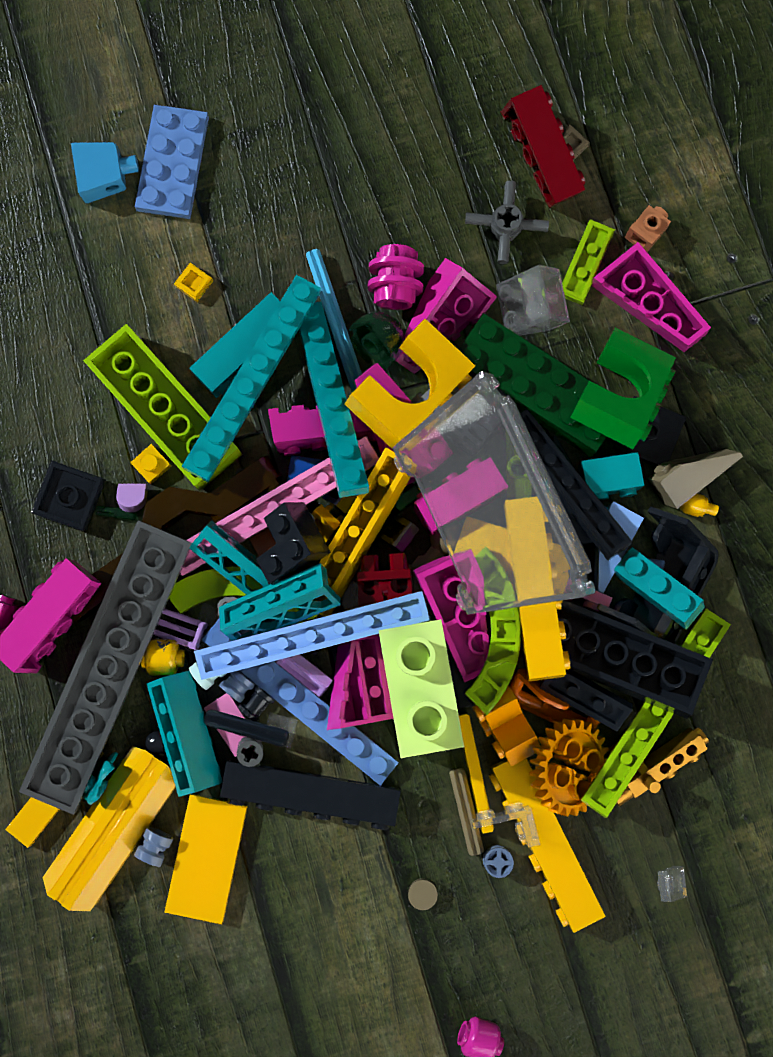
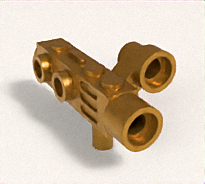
(665, 762)

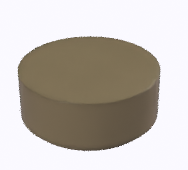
(422, 894)

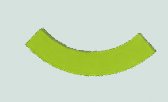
(208, 586)
(500, 661)

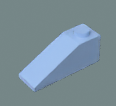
(603, 568)

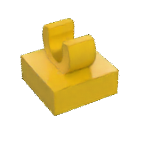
(326, 521)

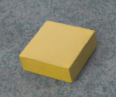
(193, 282)

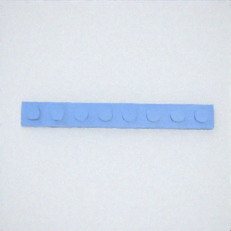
(311, 635)

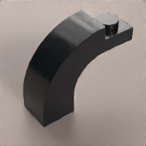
(395, 532)

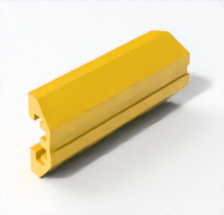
(109, 831)

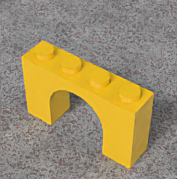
(445, 371)

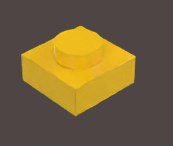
(151, 464)

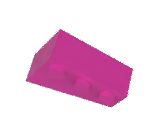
(359, 685)

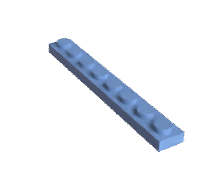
(314, 713)

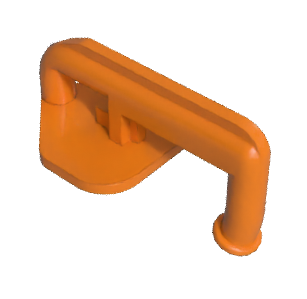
(544, 704)

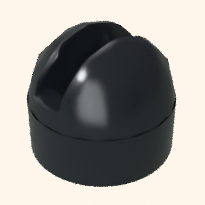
(154, 743)

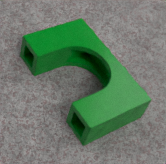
(620, 416)

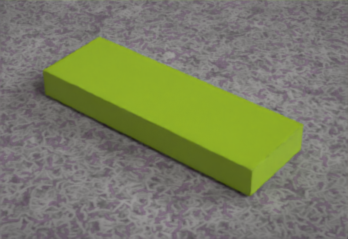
(586, 261)

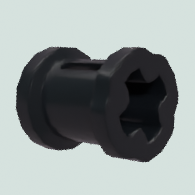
(256, 704)

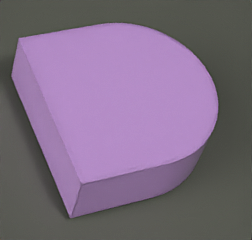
(131, 496)

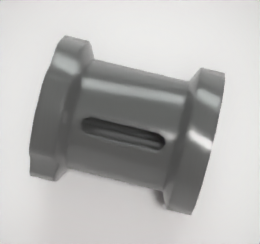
(254, 758)

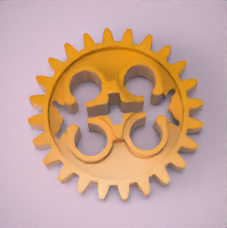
(579, 748)

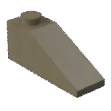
(685, 477)

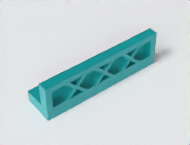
(234, 551)
(275, 600)

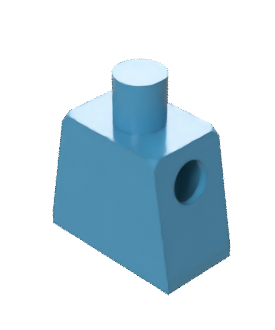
(101, 169)

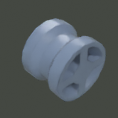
(237, 685)
(501, 864)

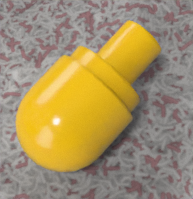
(698, 506)

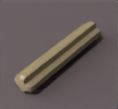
(466, 811)

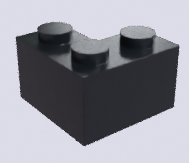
(296, 539)

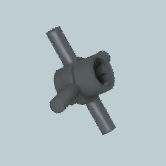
(506, 212)

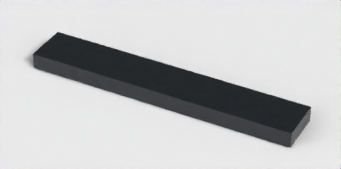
(576, 494)

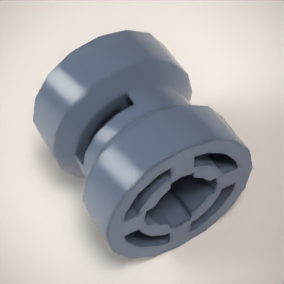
(154, 845)

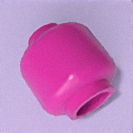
(480, 1038)

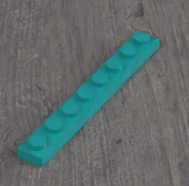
(251, 379)
(330, 401)

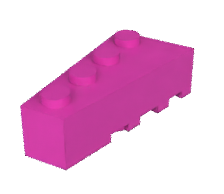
(651, 297)
(303, 429)
(46, 616)

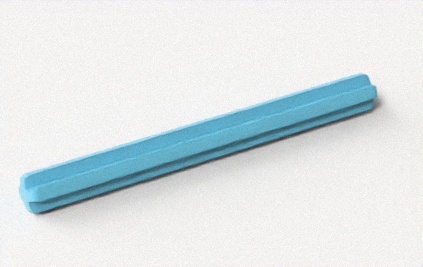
(334, 317)

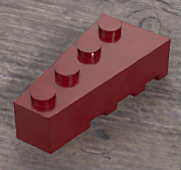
(544, 145)

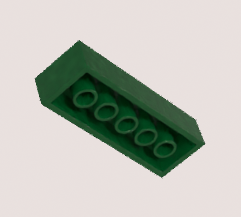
(532, 381)

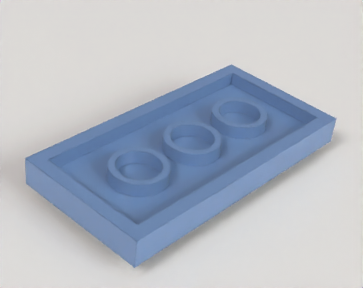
(171, 161)

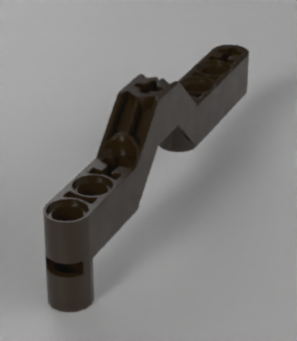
(176, 503)

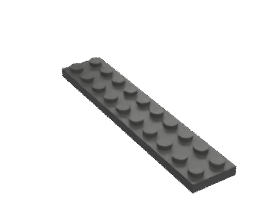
(105, 667)

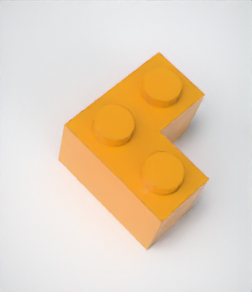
(509, 728)

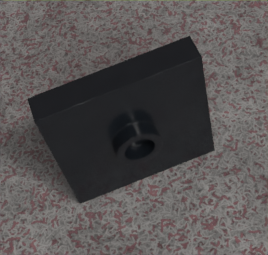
(661, 439)
(68, 496)

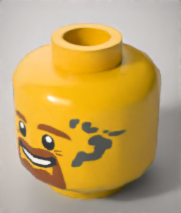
(163, 657)

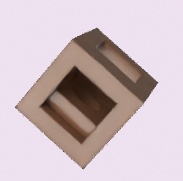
(645, 234)

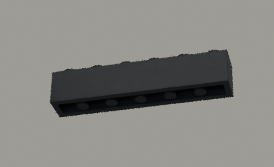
(311, 793)

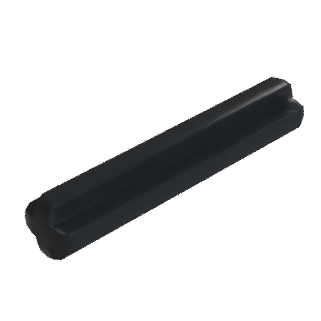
(246, 727)

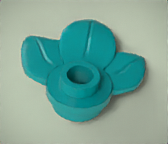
(97, 783)

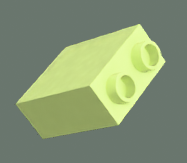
(421, 688)

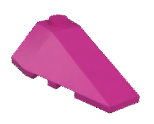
(450, 304)
(463, 633)

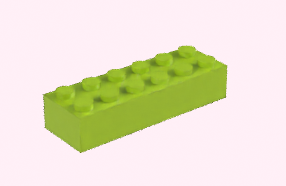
(154, 398)

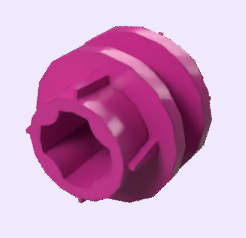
(395, 272)

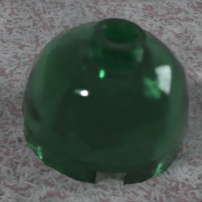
(377, 338)

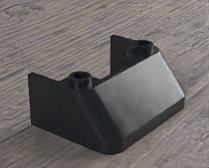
(687, 558)

